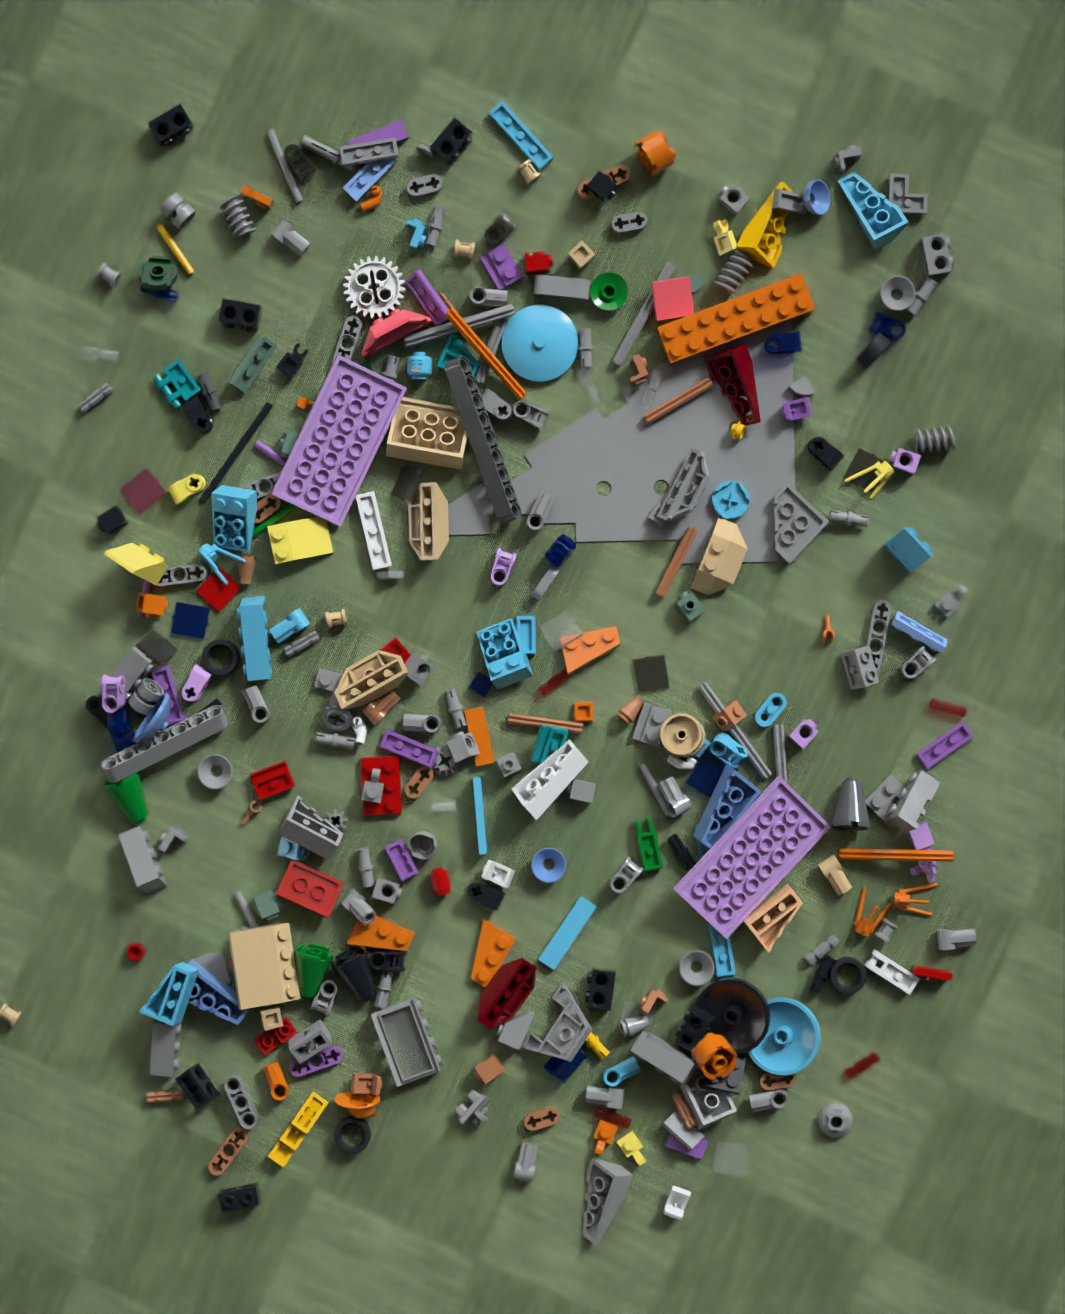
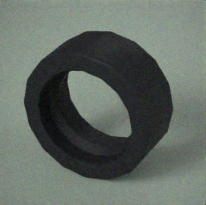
(873, 350)
(206, 657)
(851, 989)
(352, 1149)

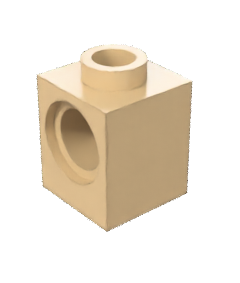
(581, 255)
(270, 1016)

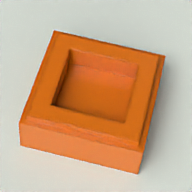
(583, 711)

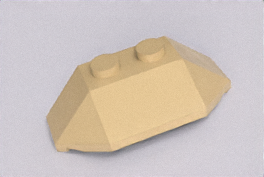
(428, 521)
(721, 558)
(370, 679)

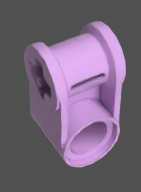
(502, 565)
(197, 679)
(113, 689)

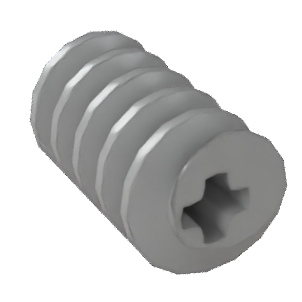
(236, 217)
(733, 272)
(933, 439)

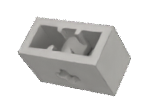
(310, 1041)

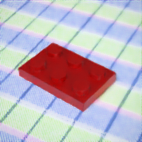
(390, 776)
(309, 888)

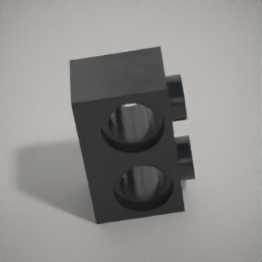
(168, 120)
(447, 138)
(241, 310)
(605, 989)
(695, 1030)
(197, 1086)
(239, 1197)

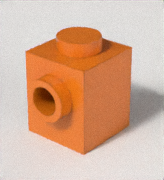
(151, 604)

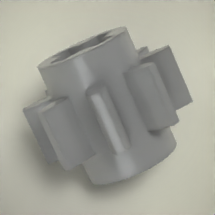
(342, 819)

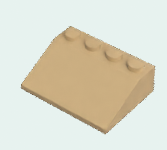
(427, 434)
(264, 965)

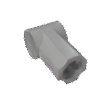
(287, 235)
(491, 297)
(540, 510)
(255, 703)
(416, 722)
(675, 801)
(356, 904)
(950, 938)
(610, 1096)
(766, 1100)
(525, 1166)

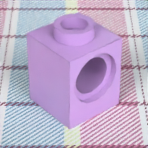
(913, 461)
(795, 735)
(921, 837)

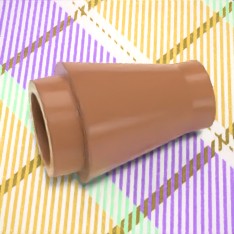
(246, 569)
(630, 710)

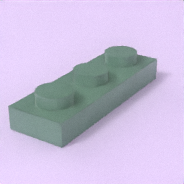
(252, 363)

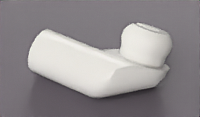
(360, 729)
(681, 764)

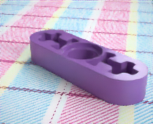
(332, 1061)

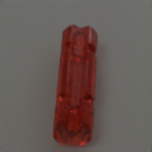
(554, 682)
(947, 707)
(862, 1065)
(612, 1117)

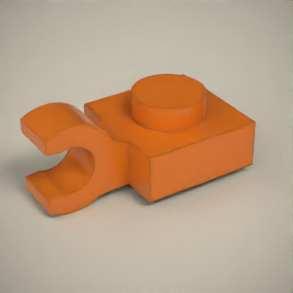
(605, 1134)

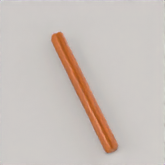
(485, 353)
(895, 854)

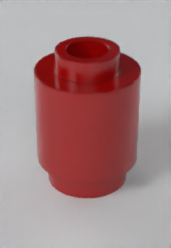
(440, 881)

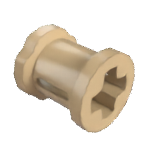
(528, 171)
(464, 249)
(336, 618)
(9, 1015)

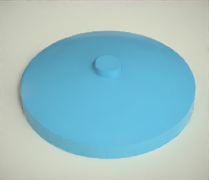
(539, 343)
(791, 1038)

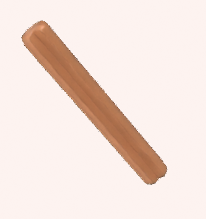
(678, 400)
(676, 562)
(537, 721)

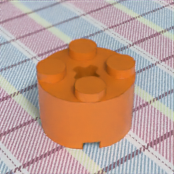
(654, 152)
(714, 1056)

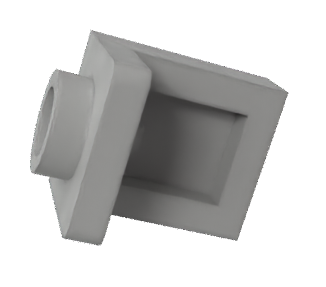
(849, 152)
(167, 839)

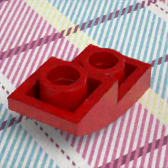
(272, 1038)

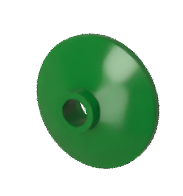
(609, 281)

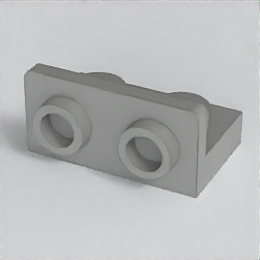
(860, 668)

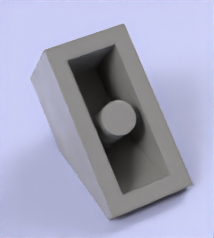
(515, 1030)

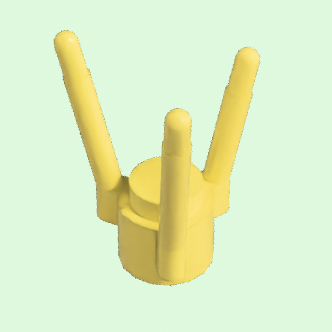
(883, 473)

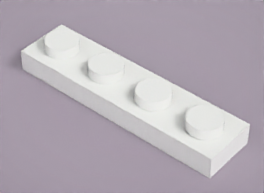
(373, 530)

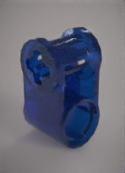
(886, 325)
(787, 343)

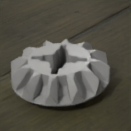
(342, 723)
(444, 770)

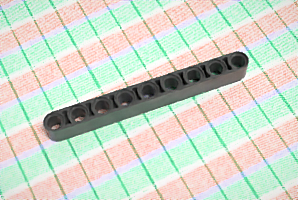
(483, 439)

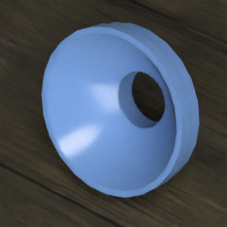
(819, 197)
(544, 874)

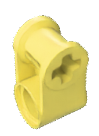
(183, 489)

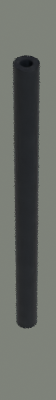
(237, 450)

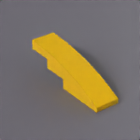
(297, 1129)

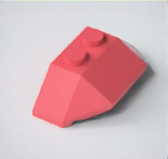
(393, 329)

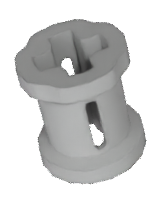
(108, 274)
(886, 930)

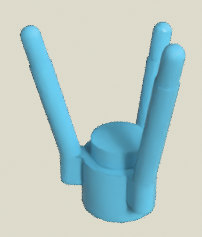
(209, 555)

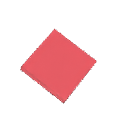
(672, 298)

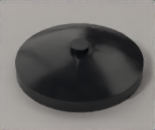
(739, 1012)

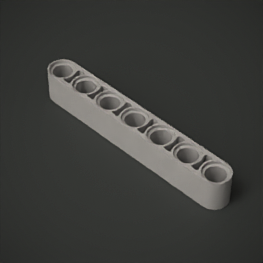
(165, 743)

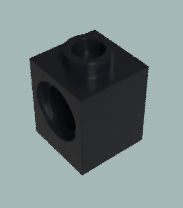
(602, 187)
(111, 520)

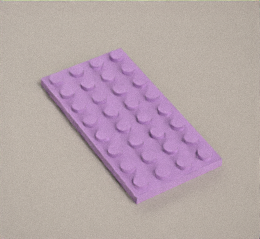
(339, 440)
(752, 857)

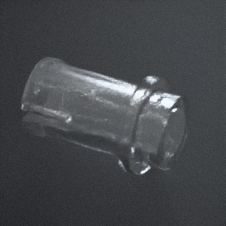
(443, 807)

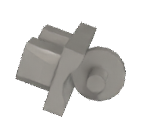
(476, 1111)

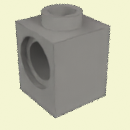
(735, 207)
(419, 674)
(463, 746)
(509, 764)
(581, 790)
(378, 890)

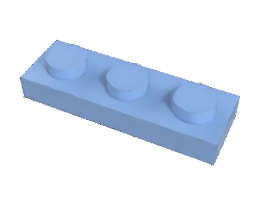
(367, 178)
(919, 632)

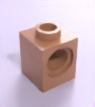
(488, 1069)

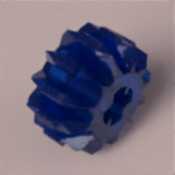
(560, 550)

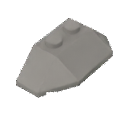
(686, 488)

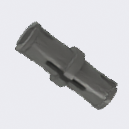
(209, 392)

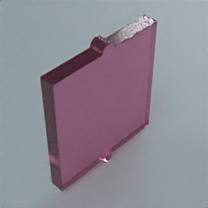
(143, 490)

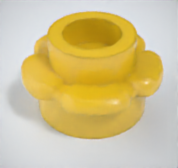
(737, 430)

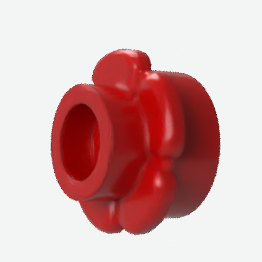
(136, 946)

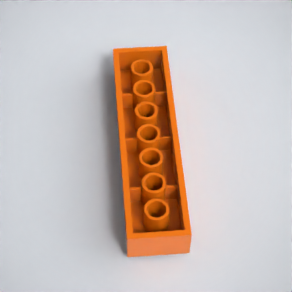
(735, 319)

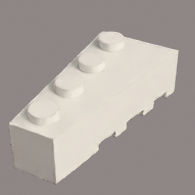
(549, 779)

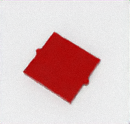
(216, 592)

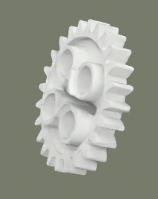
(390, 284)

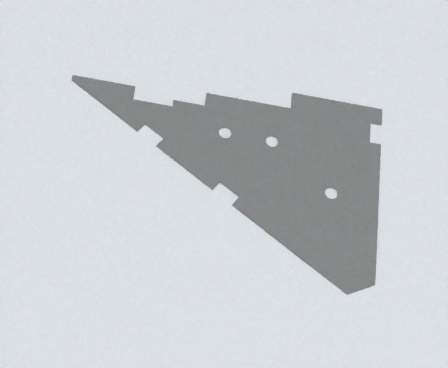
(638, 454)

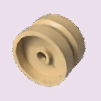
(674, 728)

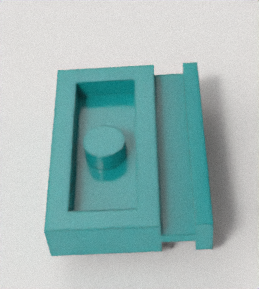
(547, 742)

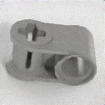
(494, 404)
(532, 414)
(919, 660)
(626, 874)
(324, 1000)

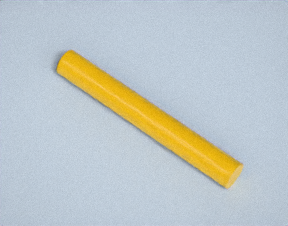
(174, 248)

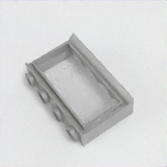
(406, 1041)

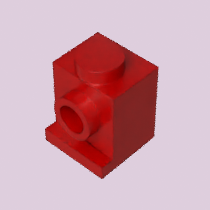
(538, 262)

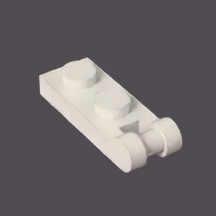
(892, 972)

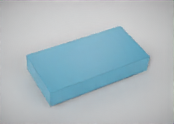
(527, 633)

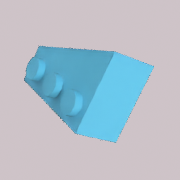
(172, 995)

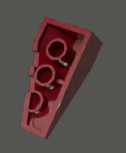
(735, 375)

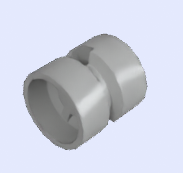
(175, 209)
(145, 696)

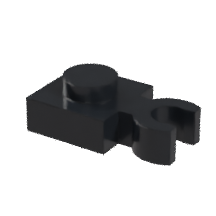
(290, 363)

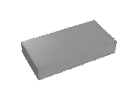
(788, 202)
(677, 1127)

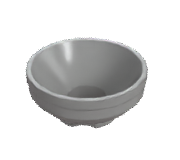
(902, 284)
(206, 776)
(700, 977)
(828, 1112)

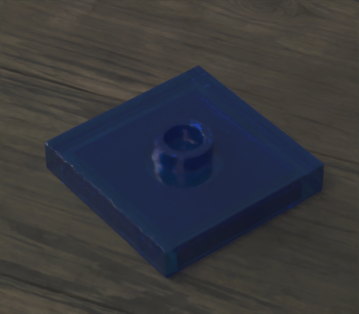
(707, 773)

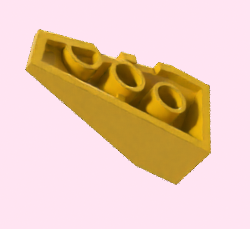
(764, 232)

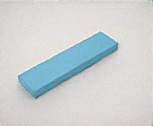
(520, 135)
(480, 815)
(567, 932)

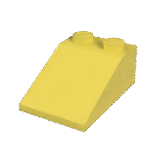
(300, 540)
(139, 561)

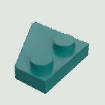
(453, 349)

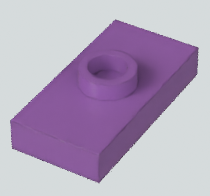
(401, 860)
(674, 1143)

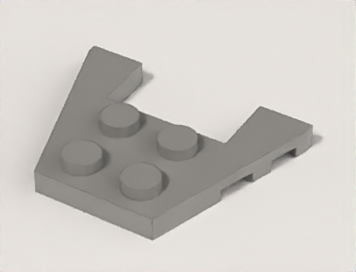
(567, 1032)

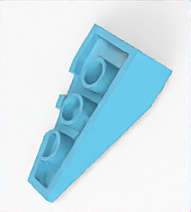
(876, 214)

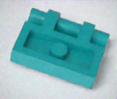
(182, 380)

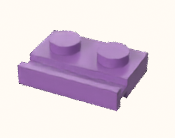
(501, 267)

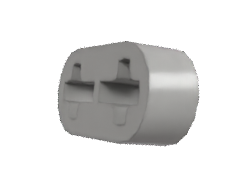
(426, 190)
(630, 226)
(544, 583)

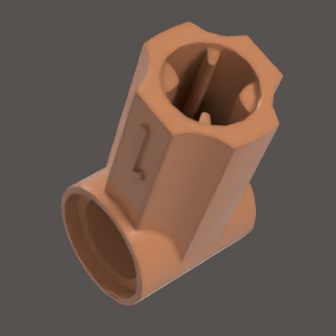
(377, 709)

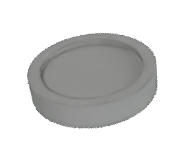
(425, 150)

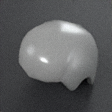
(422, 845)

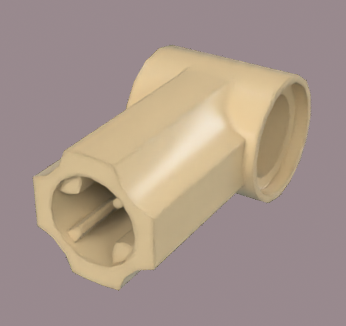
(833, 872)

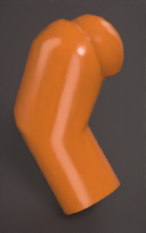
(374, 200)

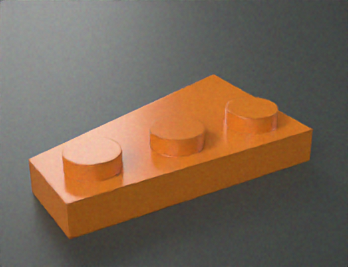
(589, 647)
(381, 934)
(491, 952)

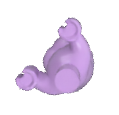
(926, 867)

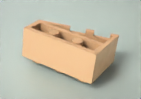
(773, 915)

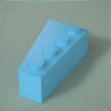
(254, 638)

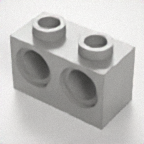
(931, 255)

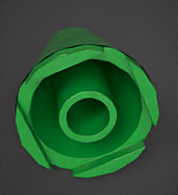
(129, 797)
(311, 968)

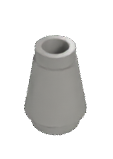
(631, 1026)

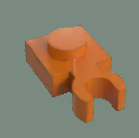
(261, 200)

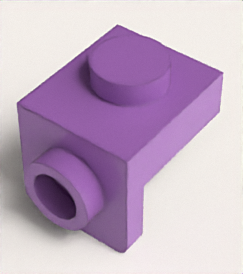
(797, 409)

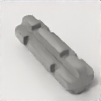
(95, 397)
(301, 643)
(821, 949)

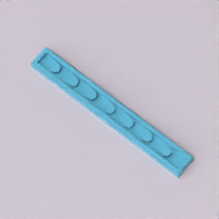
(720, 945)

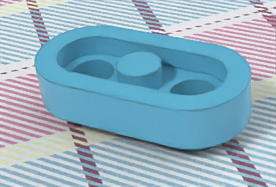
(770, 709)

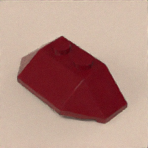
(506, 992)

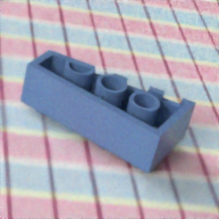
(728, 802)
(215, 996)

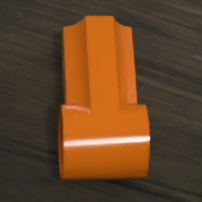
(276, 1078)

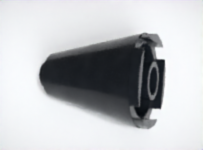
(355, 971)

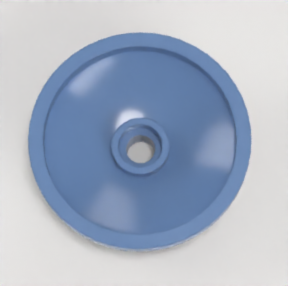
(154, 720)

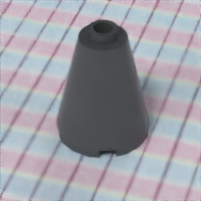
(851, 808)

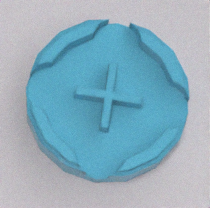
(730, 500)

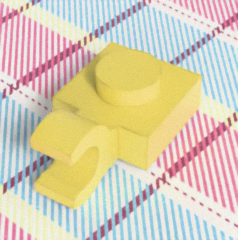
(725, 239)
(630, 1146)

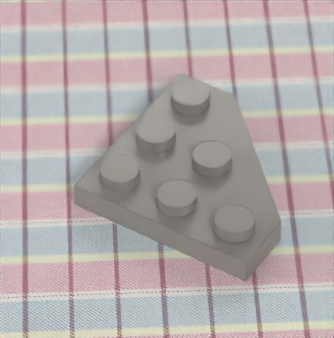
(794, 522)

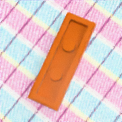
(478, 726)

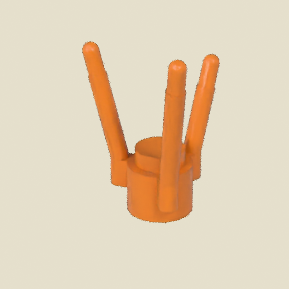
(902, 900)
(866, 925)

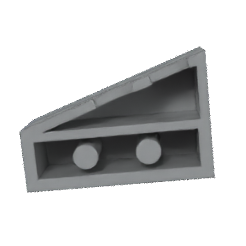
(133, 668)
(165, 1048)
(664, 1057)

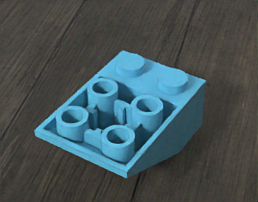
(233, 517)
(908, 548)
(504, 654)

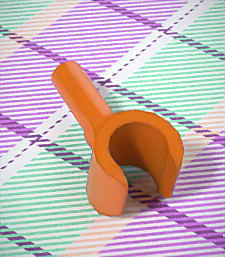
(303, 402)
(828, 632)

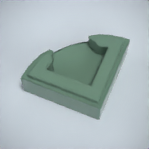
(696, 281)

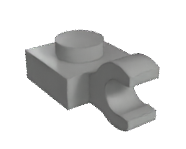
(949, 602)
(373, 789)

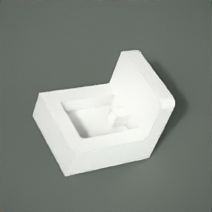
(497, 873)
(676, 1202)

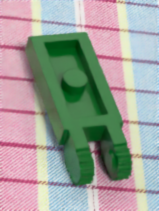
(649, 846)

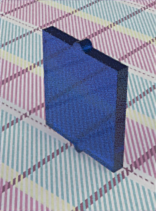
(190, 620)

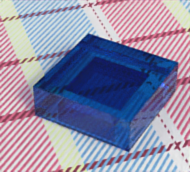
(481, 684)

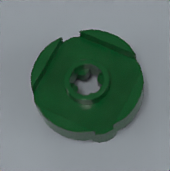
(157, 282)

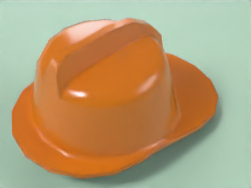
(358, 1104)

